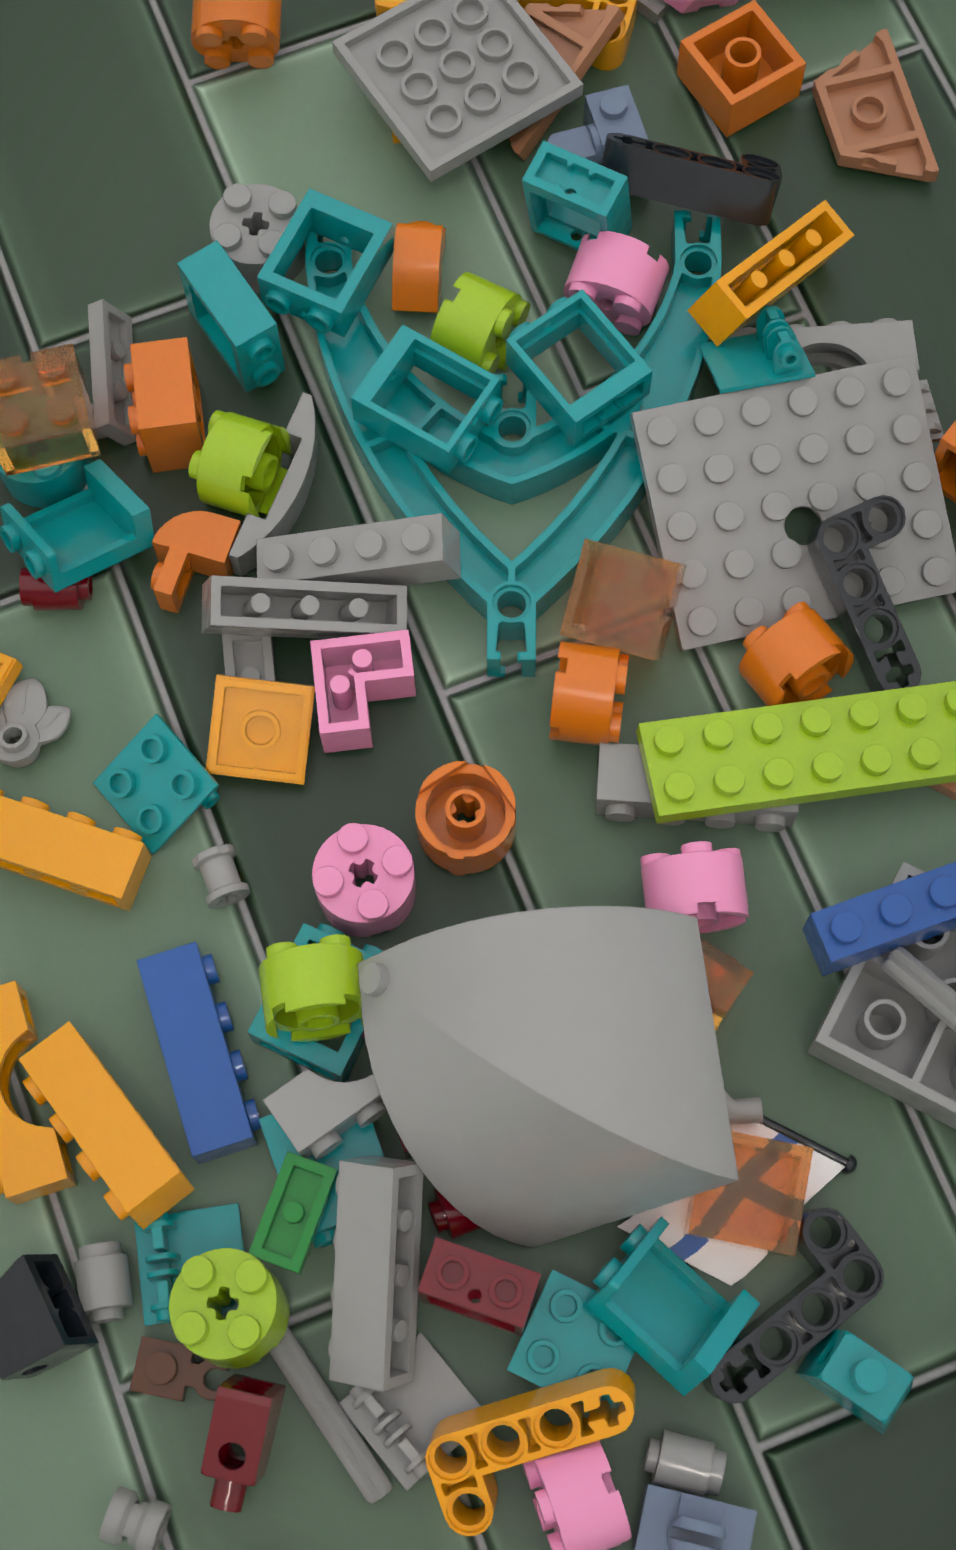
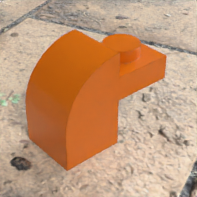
(417, 266)
(189, 545)

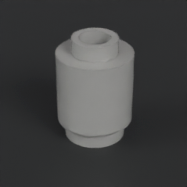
(103, 1281)
(685, 1464)

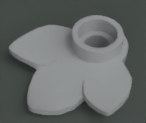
(28, 718)

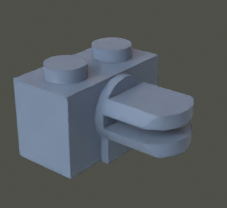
(603, 114)
(690, 1522)

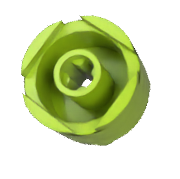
(479, 321)
(240, 463)
(311, 988)
(209, 1285)

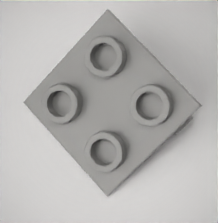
(404, 1417)

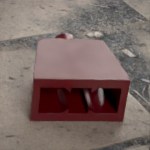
(243, 1414)

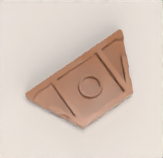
(578, 38)
(874, 114)

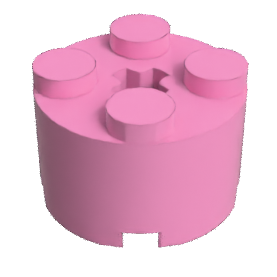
(618, 279)
(360, 852)
(698, 885)
(578, 1499)

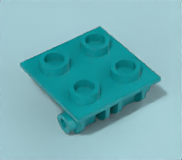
(758, 358)
(156, 784)
(171, 1242)
(566, 1337)

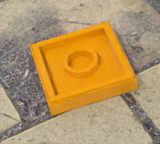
(260, 729)

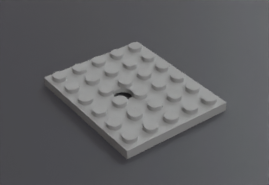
(739, 461)

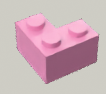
(353, 673)

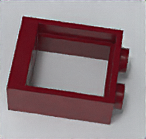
(460, 1274)

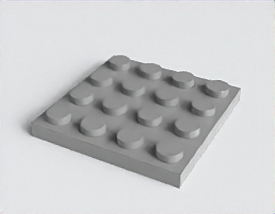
(456, 76)

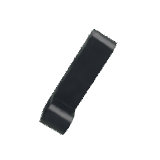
(696, 180)
(874, 600)
(787, 1315)

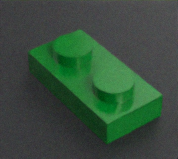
(293, 1213)

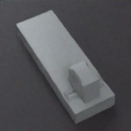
(109, 350)

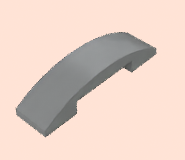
(291, 495)

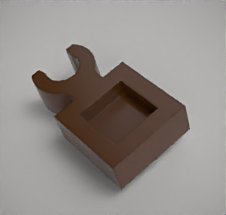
(168, 1369)

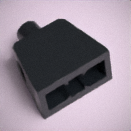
(39, 1318)

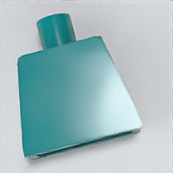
(857, 1378)

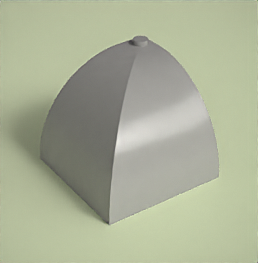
(552, 1065)

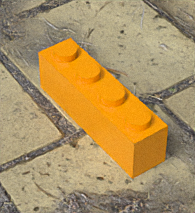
(770, 273)
(71, 852)
(106, 1127)

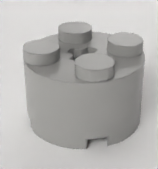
(250, 224)

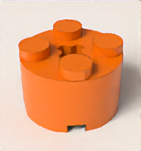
(236, 31)
(794, 658)
(585, 693)
(475, 792)

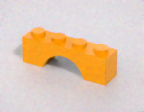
(31, 1156)

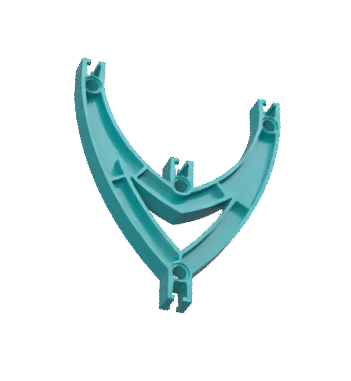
(521, 467)

